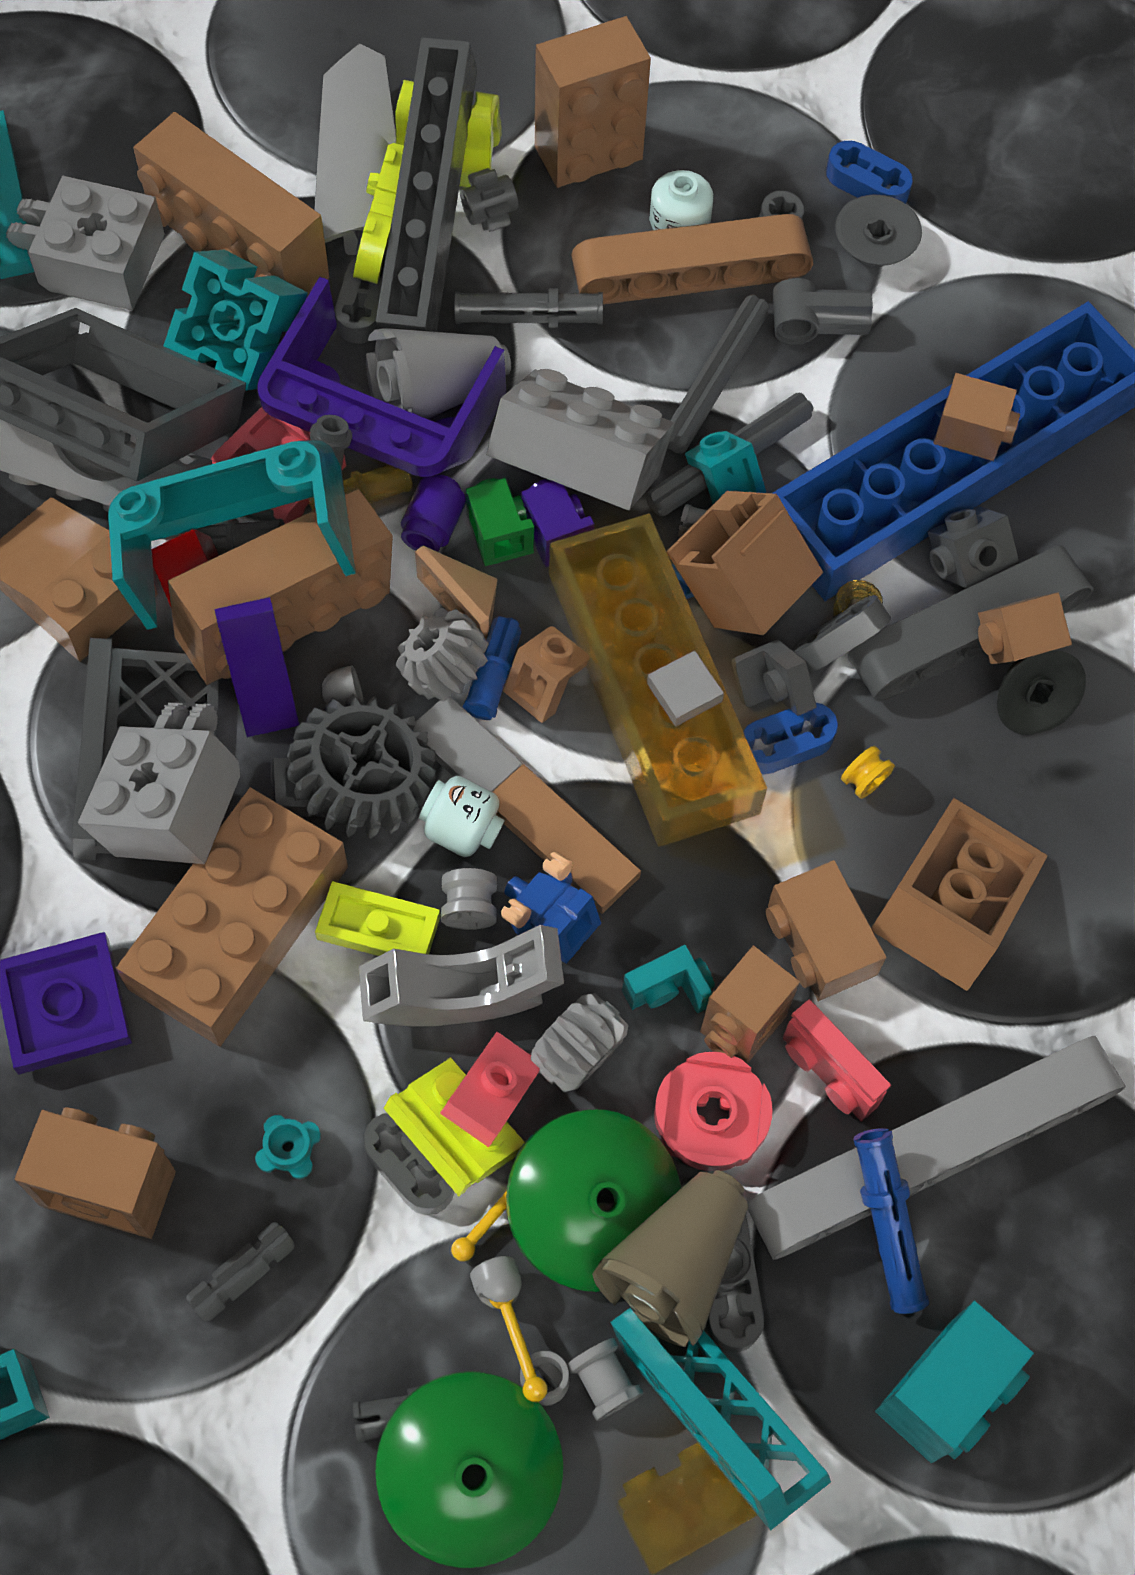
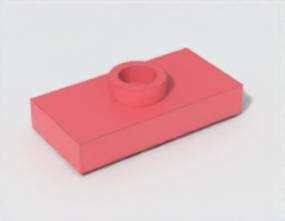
(491, 1089)

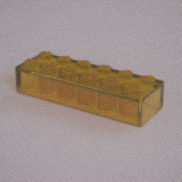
(632, 622)

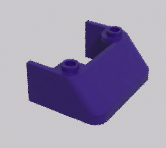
(303, 390)

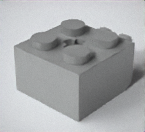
(91, 241)
(163, 788)

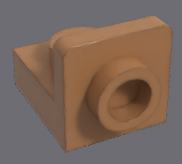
(543, 671)

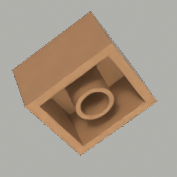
(96, 1171)

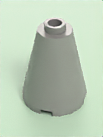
(426, 368)

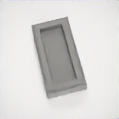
(465, 745)

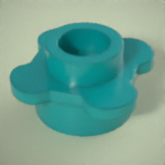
(277, 1133)

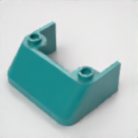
(218, 495)

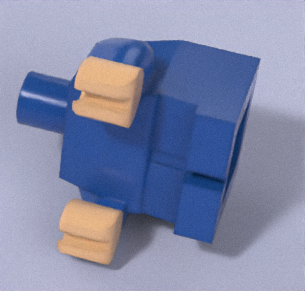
(552, 903)

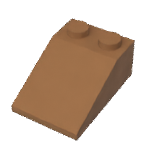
(62, 576)
(960, 894)

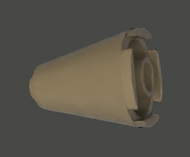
(677, 1258)

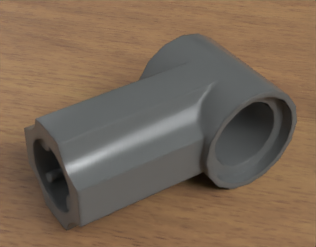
(805, 311)

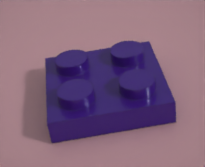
(62, 1003)

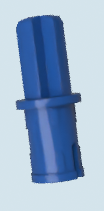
(491, 678)

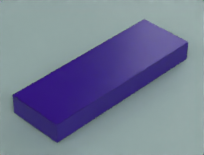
(257, 666)

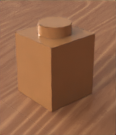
(977, 417)
(1023, 629)

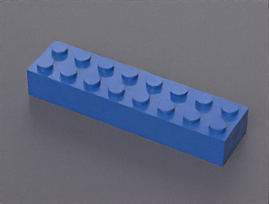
(899, 485)

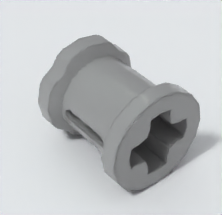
(605, 1379)

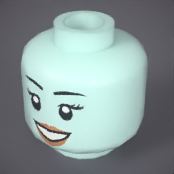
(680, 200)
(461, 816)

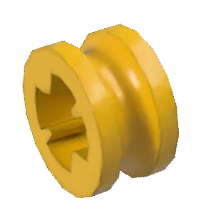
(867, 772)

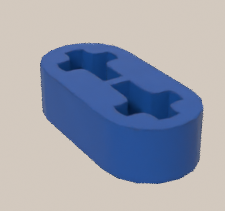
(868, 173)
(791, 748)

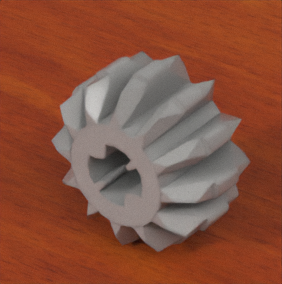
(442, 654)
(579, 1042)

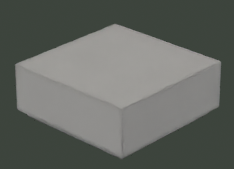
(685, 688)

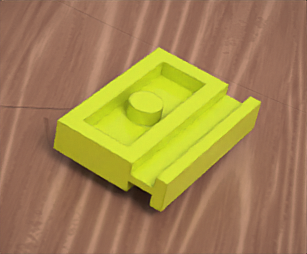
(445, 1145)

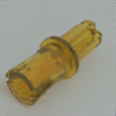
(376, 484)

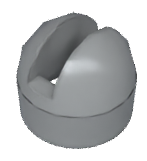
(341, 685)
(554, 1371)

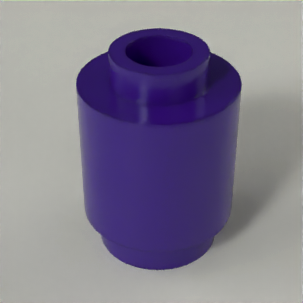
(432, 513)

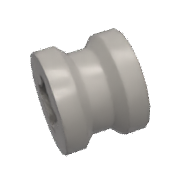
(469, 899)

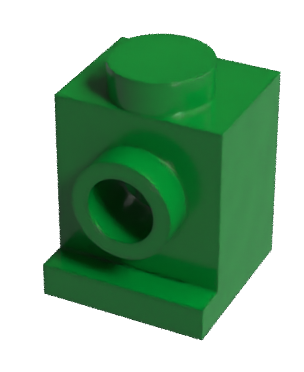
(498, 522)

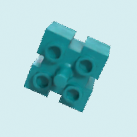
(232, 315)

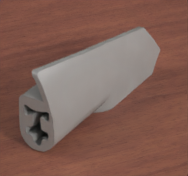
(352, 142)

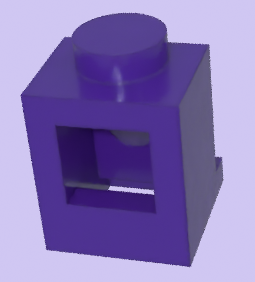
(553, 515)

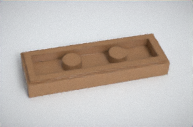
(553, 826)

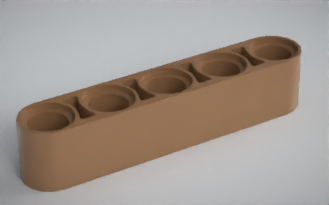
(693, 258)

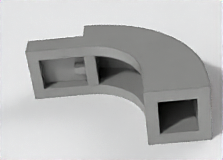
(461, 988)

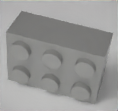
(580, 437)

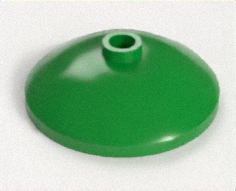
(557, 1187)
(436, 1436)

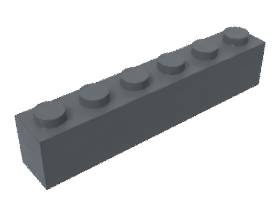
(428, 186)

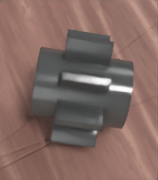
(489, 199)

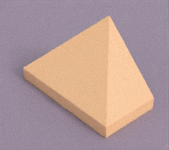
(458, 586)

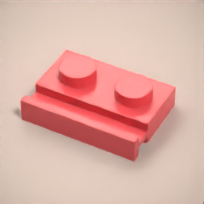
(820, 1046)

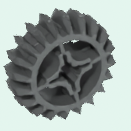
(384, 789)

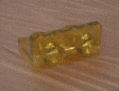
(681, 1509)

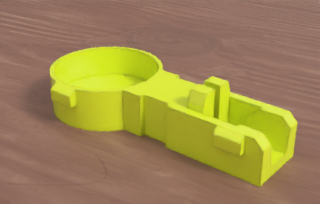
(379, 219)

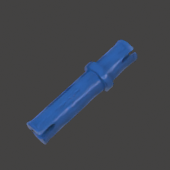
(887, 1196)

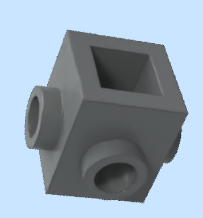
(972, 546)

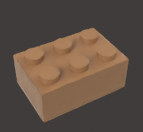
(591, 101)

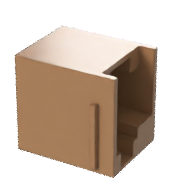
(745, 561)

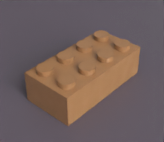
(229, 204)
(293, 570)
(233, 917)

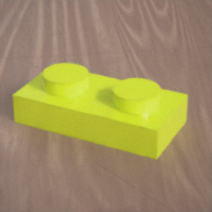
(375, 922)

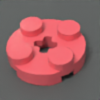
(688, 1134)

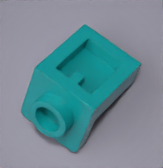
(727, 464)
(659, 981)

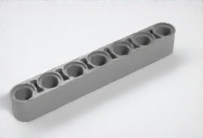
(940, 1144)

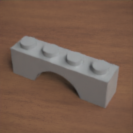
(38, 461)

